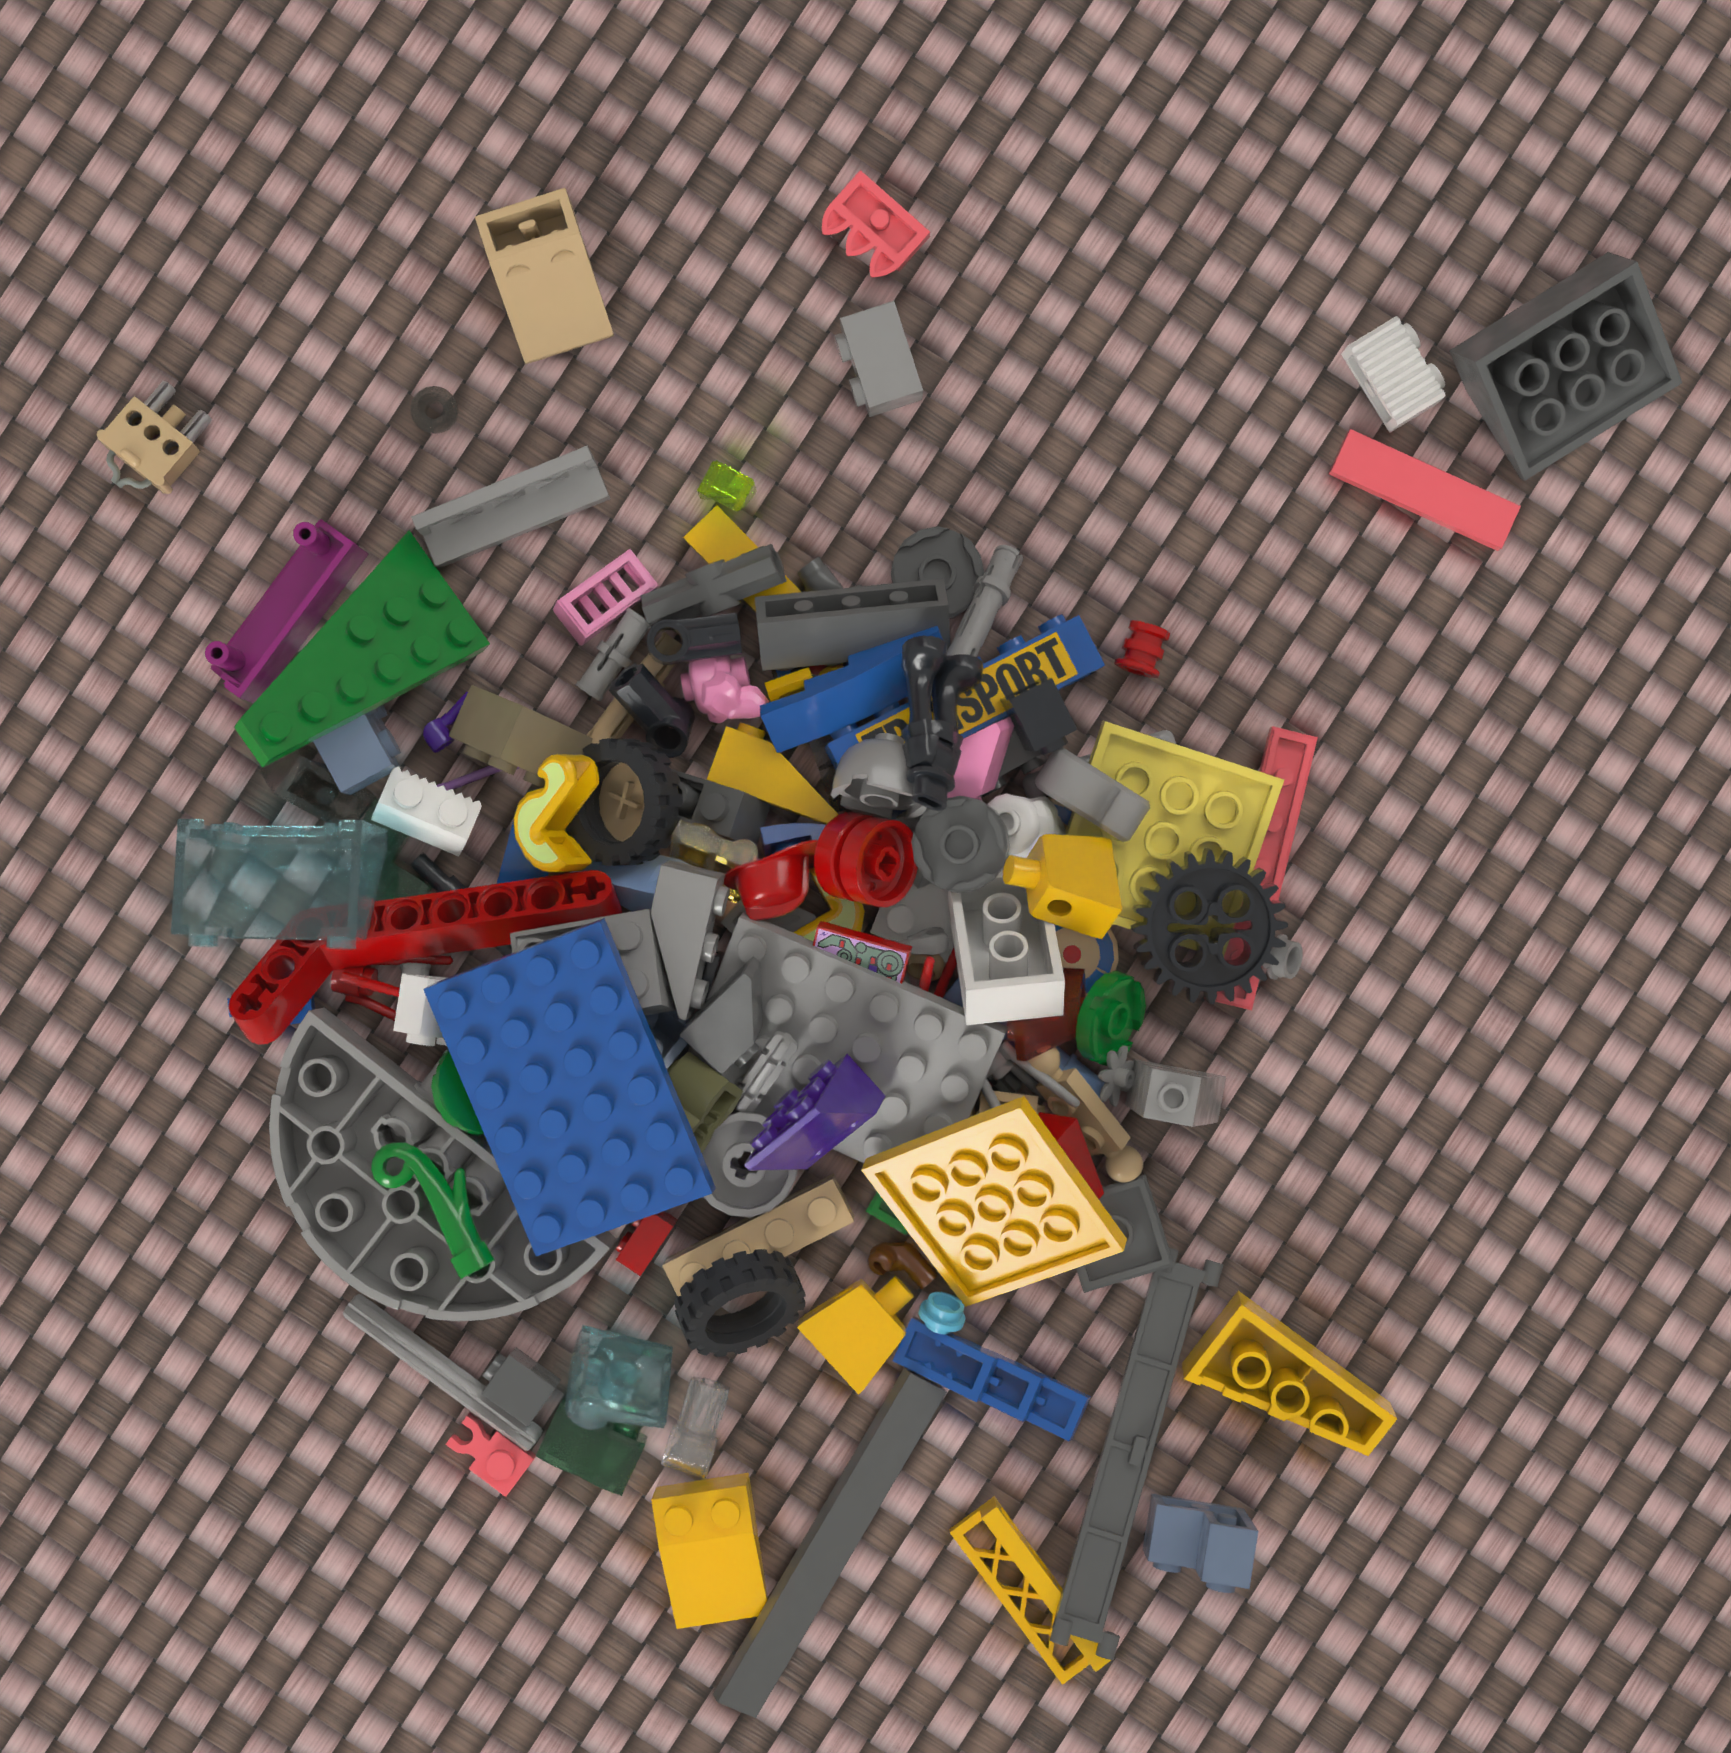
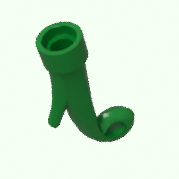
(449, 1206)

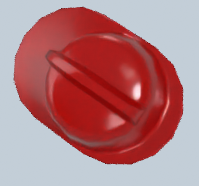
(774, 883)

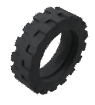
(660, 804)
(728, 1281)

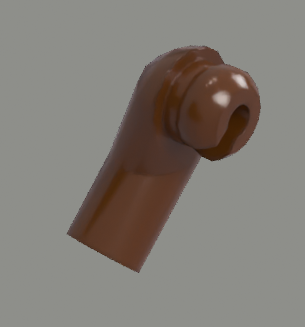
(901, 1257)

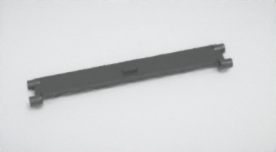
(1128, 1454)

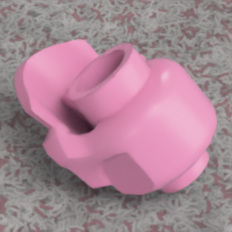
(722, 689)

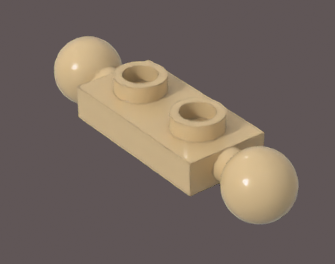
(1098, 1125)

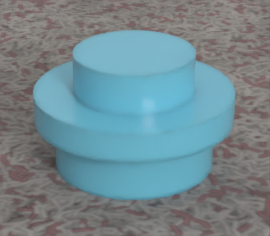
(942, 1313)

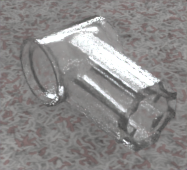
(693, 1438)

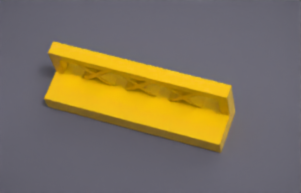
(1035, 1572)

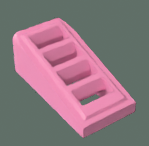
(572, 619)

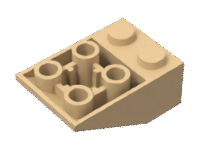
(544, 275)

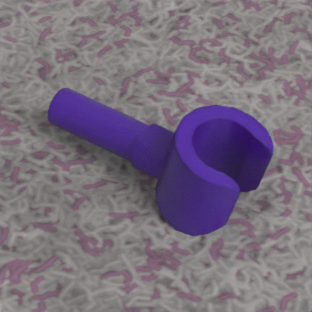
(436, 731)

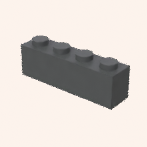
(836, 623)

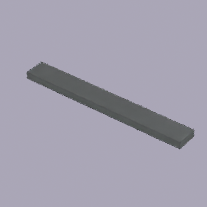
(829, 1543)

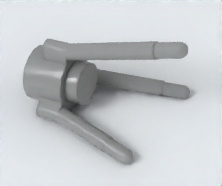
(1006, 1061)

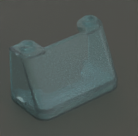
(276, 881)

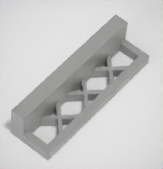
(512, 507)

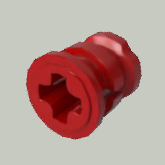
(1143, 649)

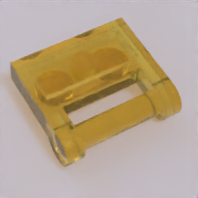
(704, 849)

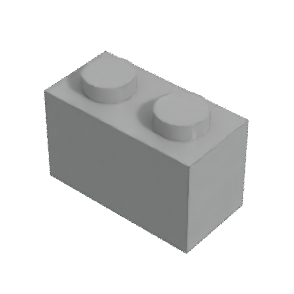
(880, 359)

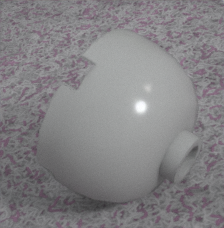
(875, 778)

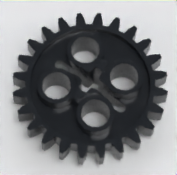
(1208, 968)

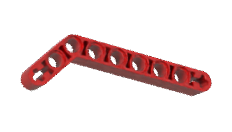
(411, 930)

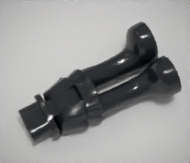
(935, 744)

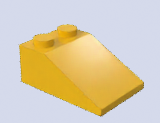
(710, 1550)

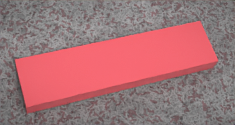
(1424, 490)

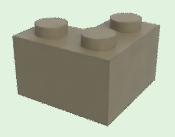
(512, 734)

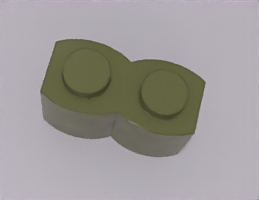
(704, 1096)

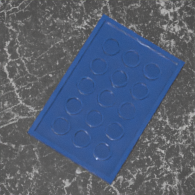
(570, 1088)

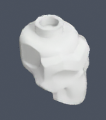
(1027, 821)

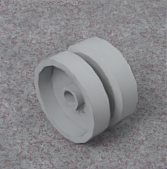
(738, 1189)

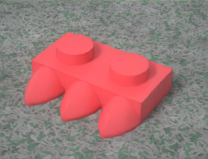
(874, 223)

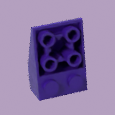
(815, 1118)

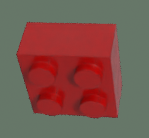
(640, 1247)

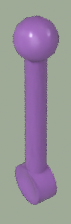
(471, 777)

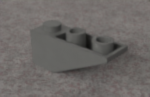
(722, 808)

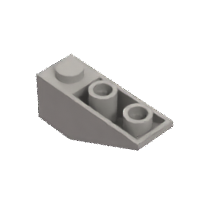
(684, 920)

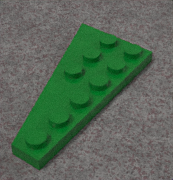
(378, 645)

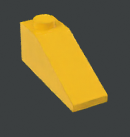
(756, 768)

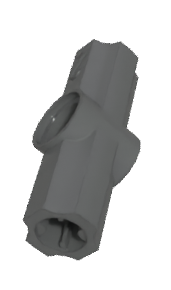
(715, 586)

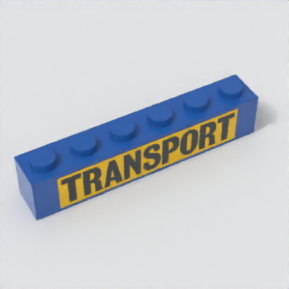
(1060, 653)

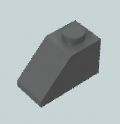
(729, 1020)

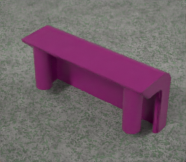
(287, 610)

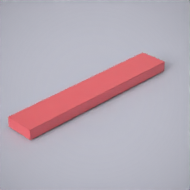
(1289, 758)

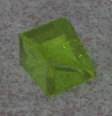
(727, 486)

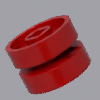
(865, 859)

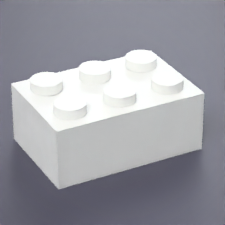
(1004, 956)

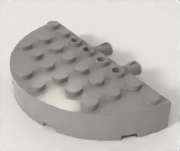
(328, 1120)

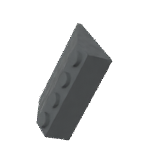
(1568, 363)

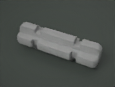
(765, 1070)

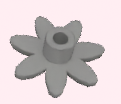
(1117, 1076)

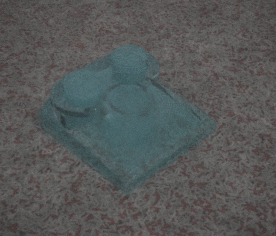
(618, 1380)

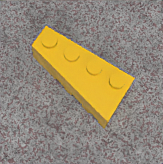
(1275, 1369)

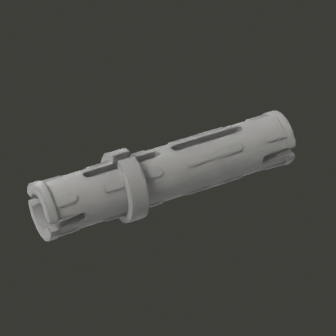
(990, 594)

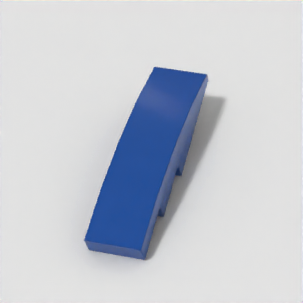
(840, 696)
(992, 1379)

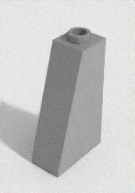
(1175, 1094)

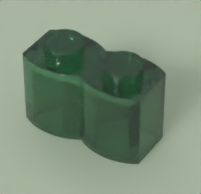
(598, 1455)

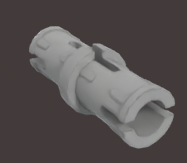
(614, 654)

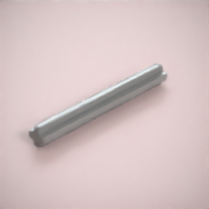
(437, 1369)

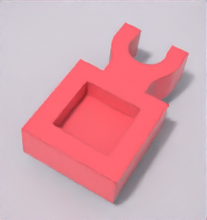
(496, 1457)

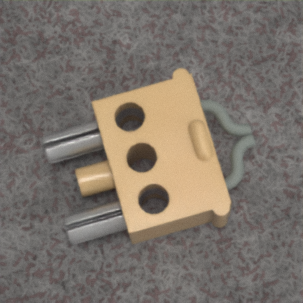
(150, 457)

